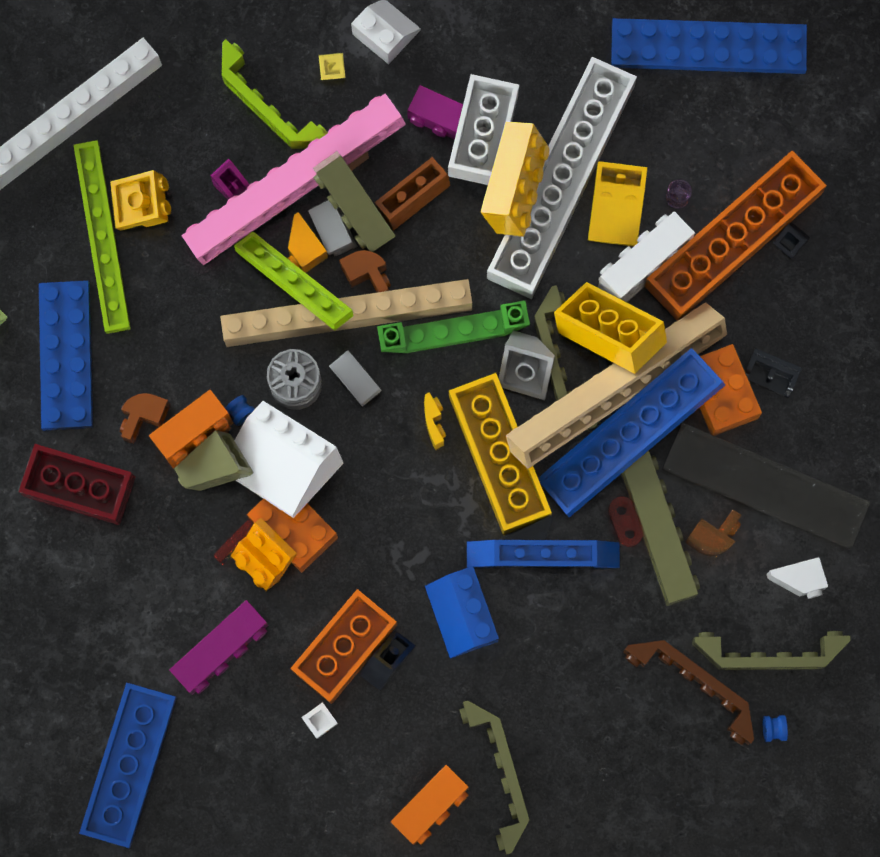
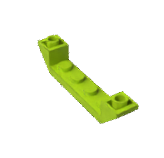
(231, 62)

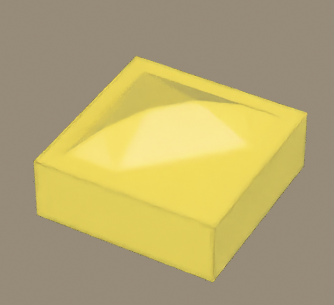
(332, 66)

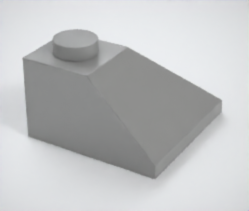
(526, 365)

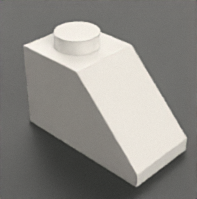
(801, 578)

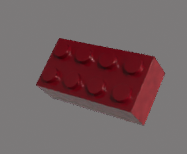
(77, 484)

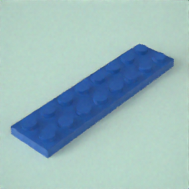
(709, 46)
(630, 432)

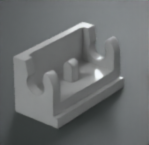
(332, 229)

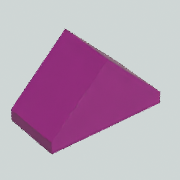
(229, 180)

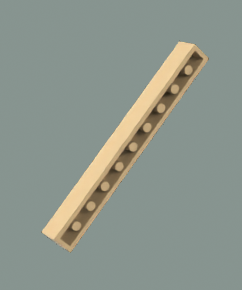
(367, 311)
(611, 389)

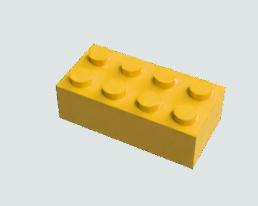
(515, 179)
(610, 327)

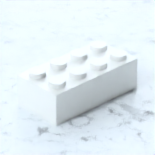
(480, 128)
(637, 264)

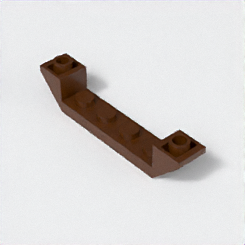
(741, 727)

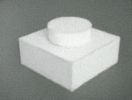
(319, 720)

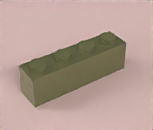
(353, 201)

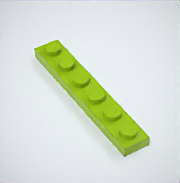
(294, 281)

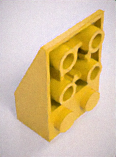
(617, 203)

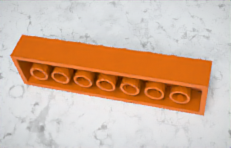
(735, 235)

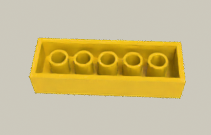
(508, 483)

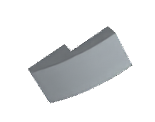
(355, 378)

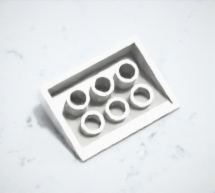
(285, 458)

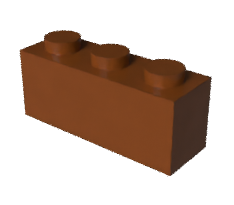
(412, 193)

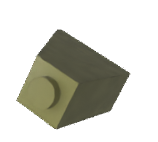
(213, 463)

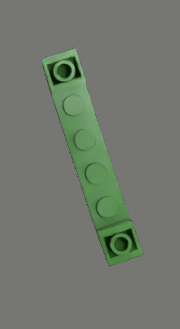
(453, 331)

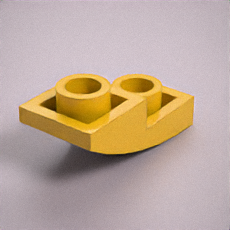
(432, 414)

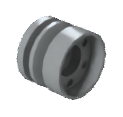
(301, 391)

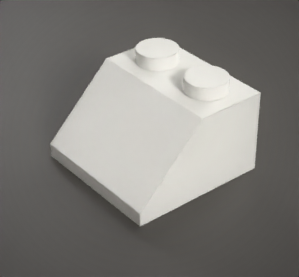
(384, 29)

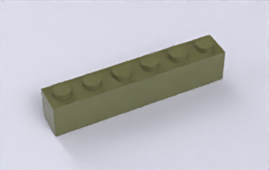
(659, 532)

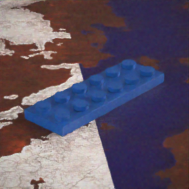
(65, 355)
(128, 765)

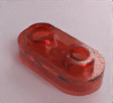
(625, 522)

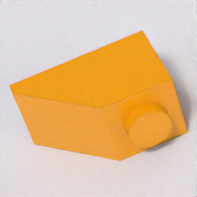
(304, 246)

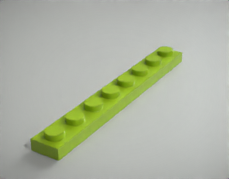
(102, 237)

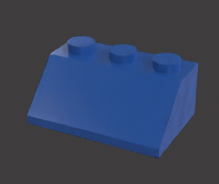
(461, 612)

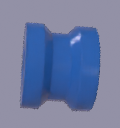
(239, 409)
(775, 728)

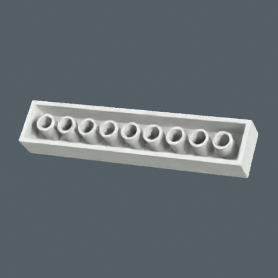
(566, 172)

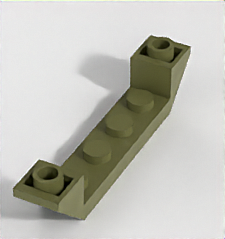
(544, 329)
(711, 649)
(477, 717)

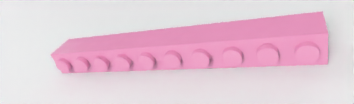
(291, 180)

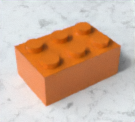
(736, 401)
(191, 427)
(304, 533)
(431, 806)

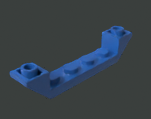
(543, 553)

